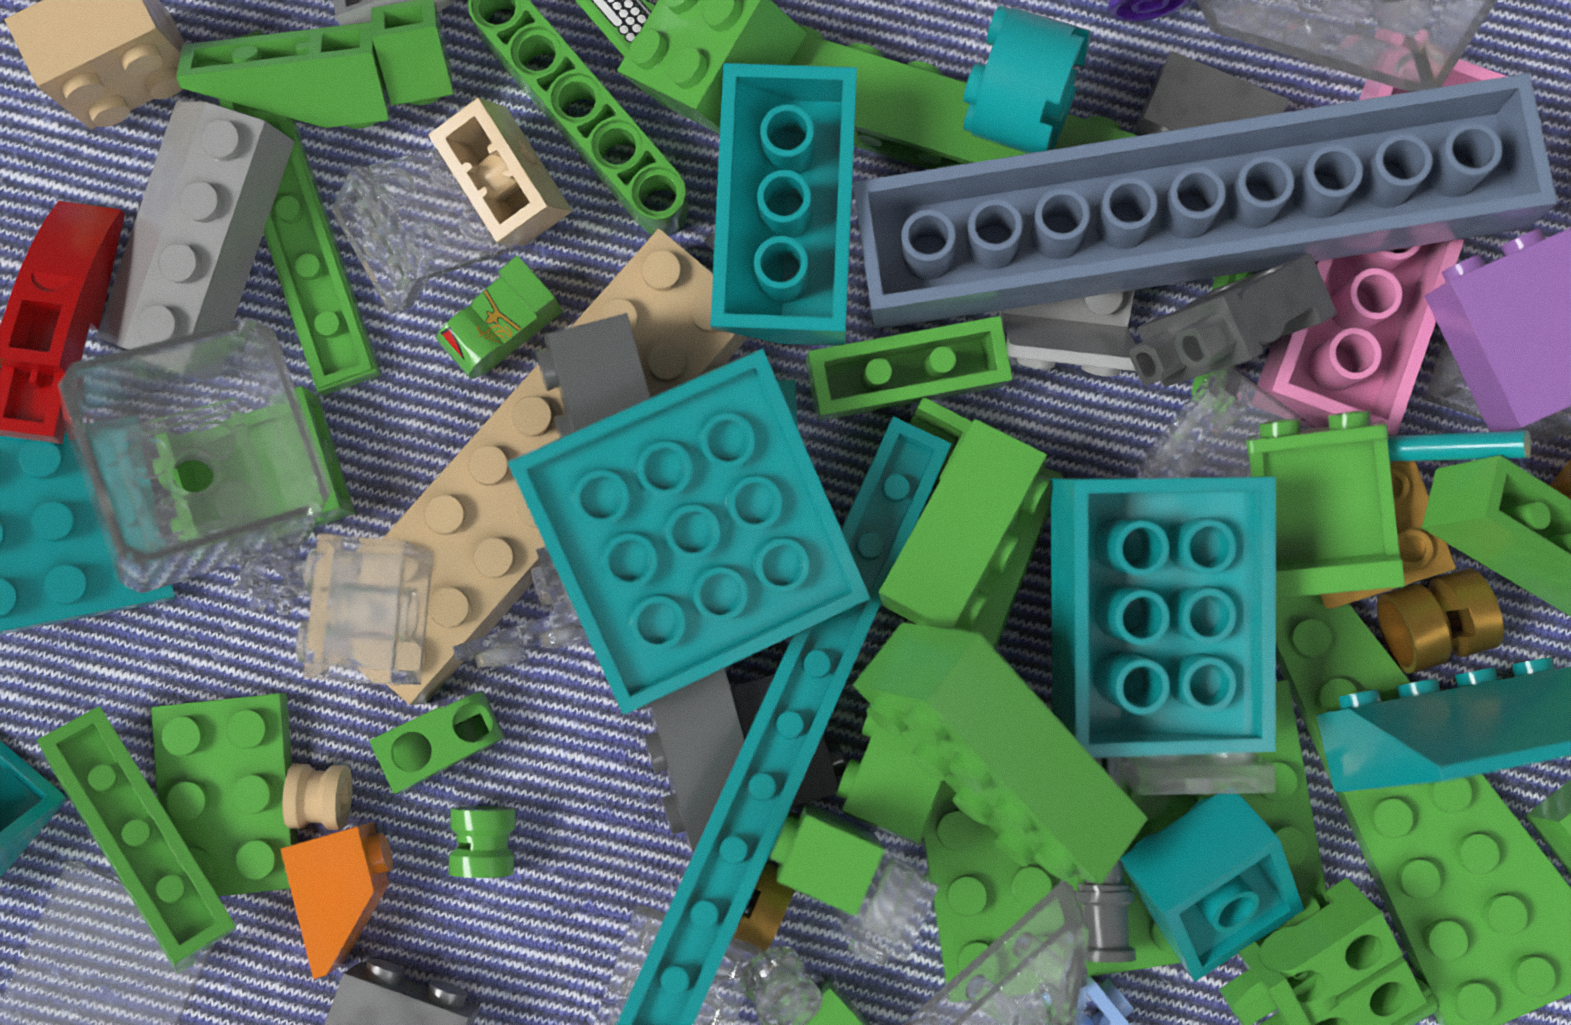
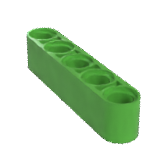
(593, 134)

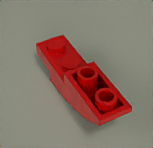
(50, 314)

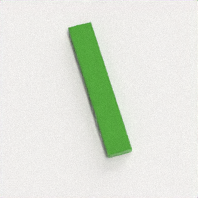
(314, 270)

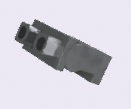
(1232, 323)

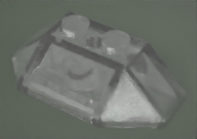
(1024, 976)

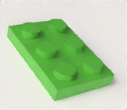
(224, 784)

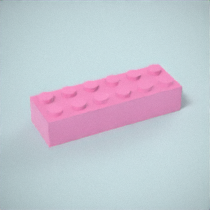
(1381, 326)

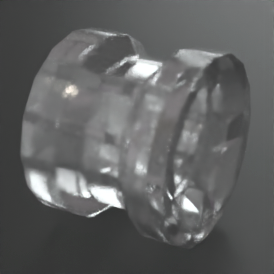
(780, 988)

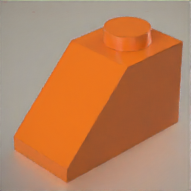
(336, 890)

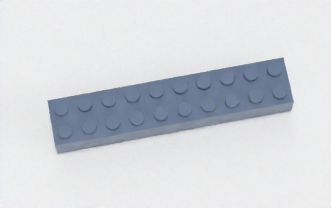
(1205, 201)

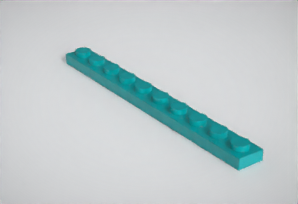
(781, 744)

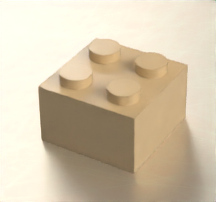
(99, 54)

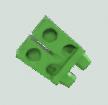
(1327, 970)

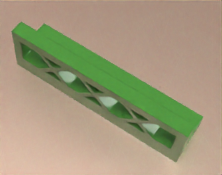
(137, 837)

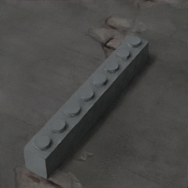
(697, 724)

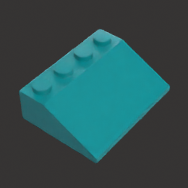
(1164, 614)
(1449, 732)

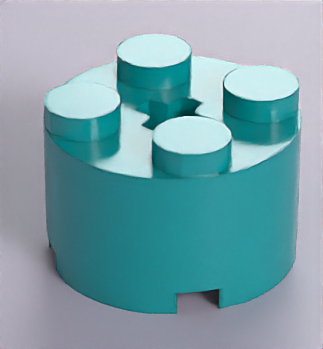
(1027, 82)

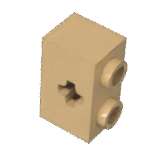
(500, 172)

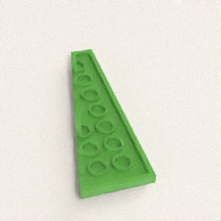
(1449, 857)

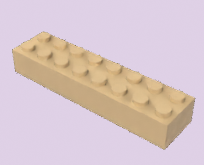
(474, 507)

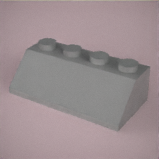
(196, 226)

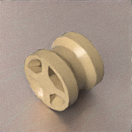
(317, 796)

